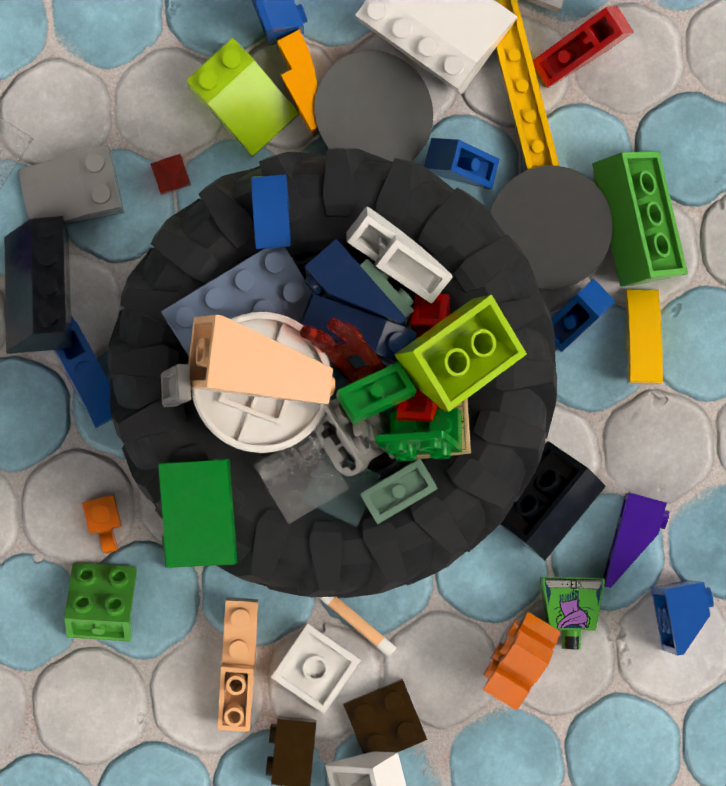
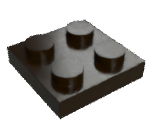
(385, 719)

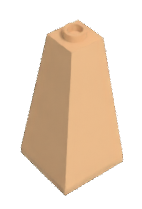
(244, 362)

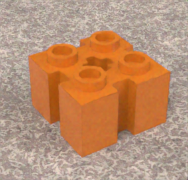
(520, 660)

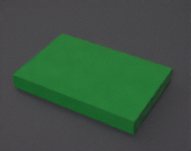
(197, 513)

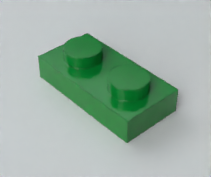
(376, 393)

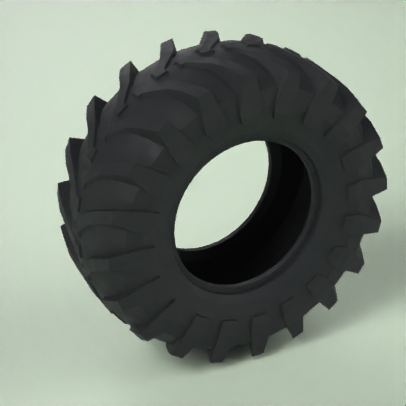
(506, 416)

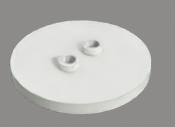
(262, 422)

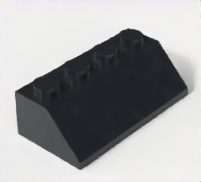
(38, 286)

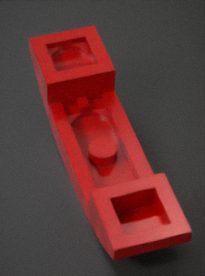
(423, 318)

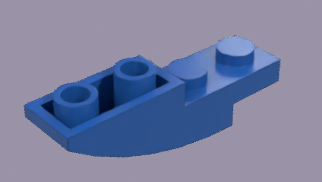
(86, 377)

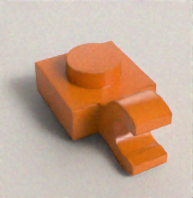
(102, 518)

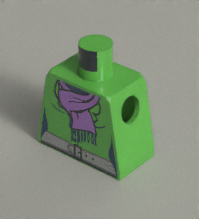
(572, 606)

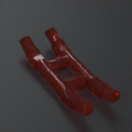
(337, 353)

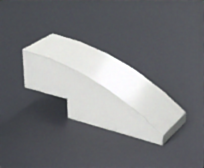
(398, 255)

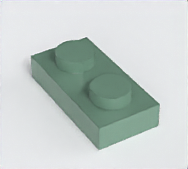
(398, 297)
(398, 491)

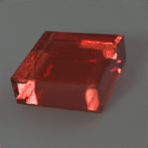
(170, 174)

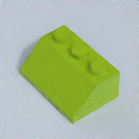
(461, 353)

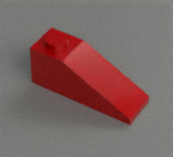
(582, 45)

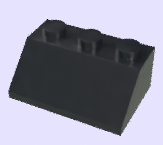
(552, 501)

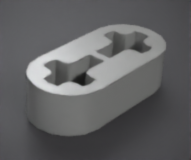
(336, 449)

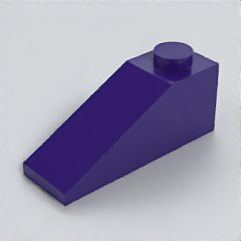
(635, 530)

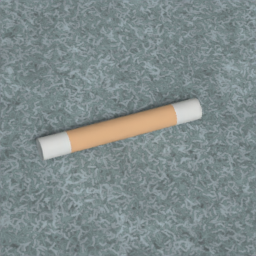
(360, 625)

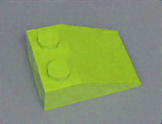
(242, 97)

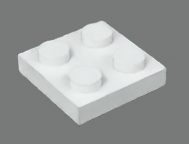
(315, 668)

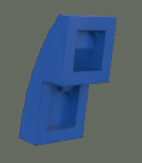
(271, 211)

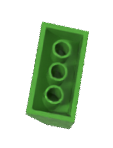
(643, 218)

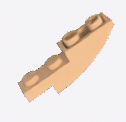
(238, 664)

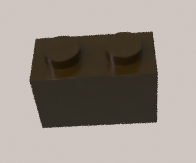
(292, 752)

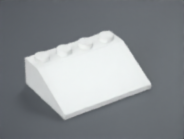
(441, 35)

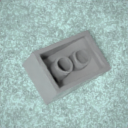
(73, 186)

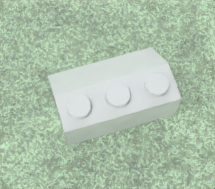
(367, 770)

